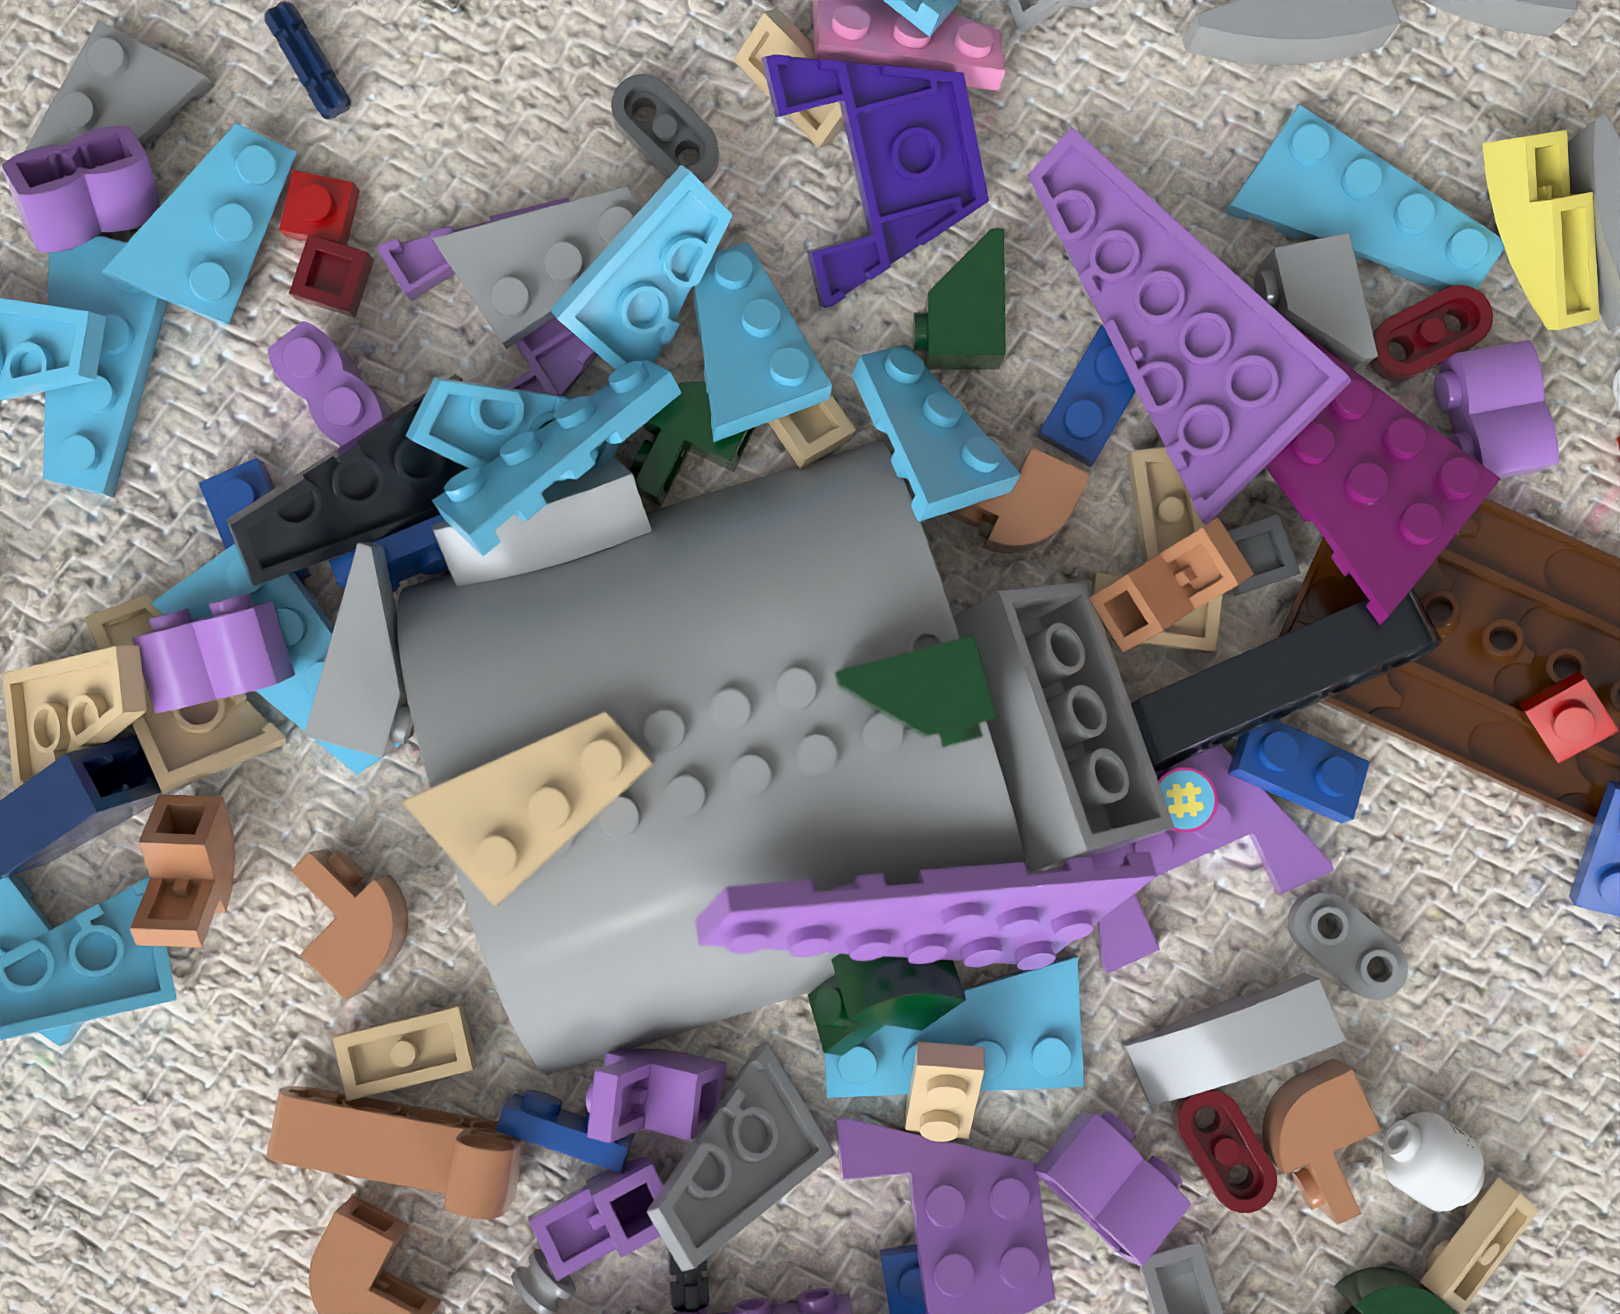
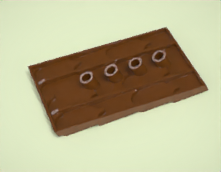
(1513, 619)

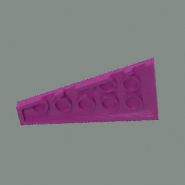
(1379, 488)

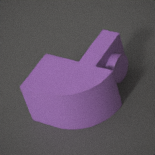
(653, 1092)
(599, 1218)

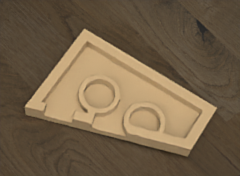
(70, 705)
(193, 739)
(530, 803)

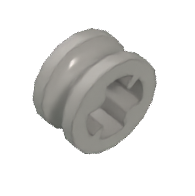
(538, 1285)

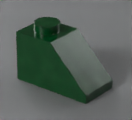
(966, 311)
(927, 690)

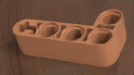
(399, 1147)

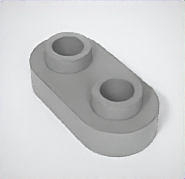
(1349, 946)

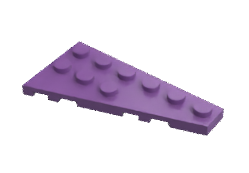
(1198, 343)
(950, 915)

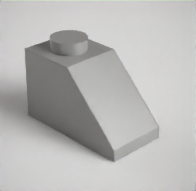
(1321, 295)

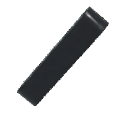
(1280, 679)

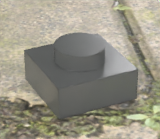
(1266, 552)

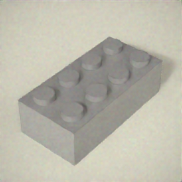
(1063, 725)

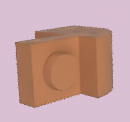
(1033, 508)
(1171, 585)
(190, 870)
(367, 926)
(1308, 1123)
(351, 1264)

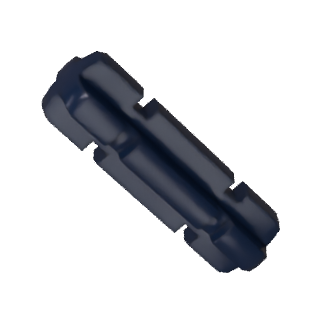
(307, 60)

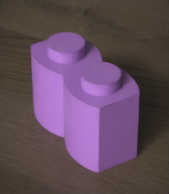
(82, 188)
(328, 381)
(1499, 408)
(213, 655)
(1113, 1186)

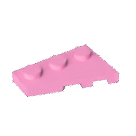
(881, 36)

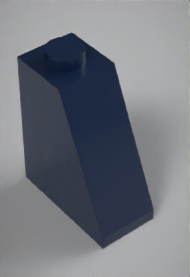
(74, 803)

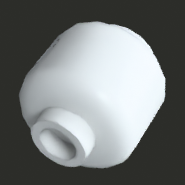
(1433, 1161)

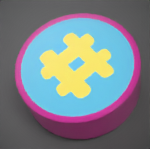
(1189, 798)

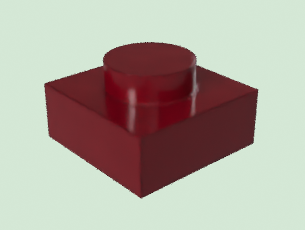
(331, 276)

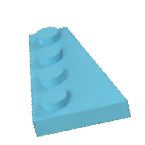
(1329, 185)
(93, 421)
(514, 482)
(303, 627)
(1021, 1019)

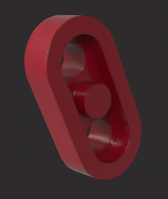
(1425, 334)
(1224, 1145)

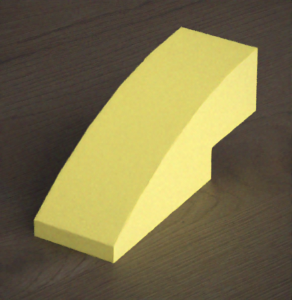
(1545, 227)

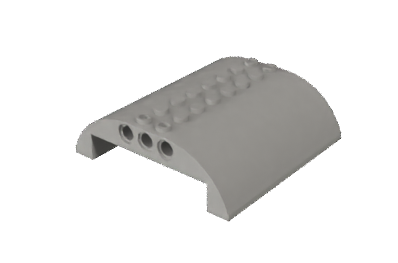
(722, 668)

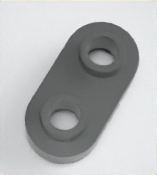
(669, 131)

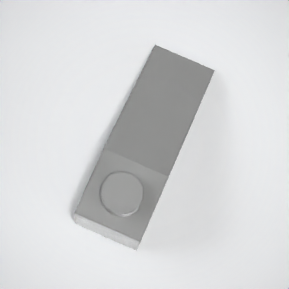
(362, 681)

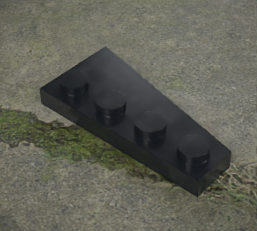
(345, 499)

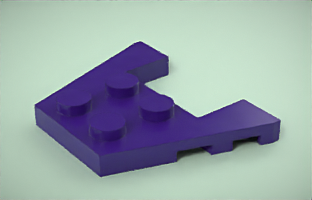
(909, 154)

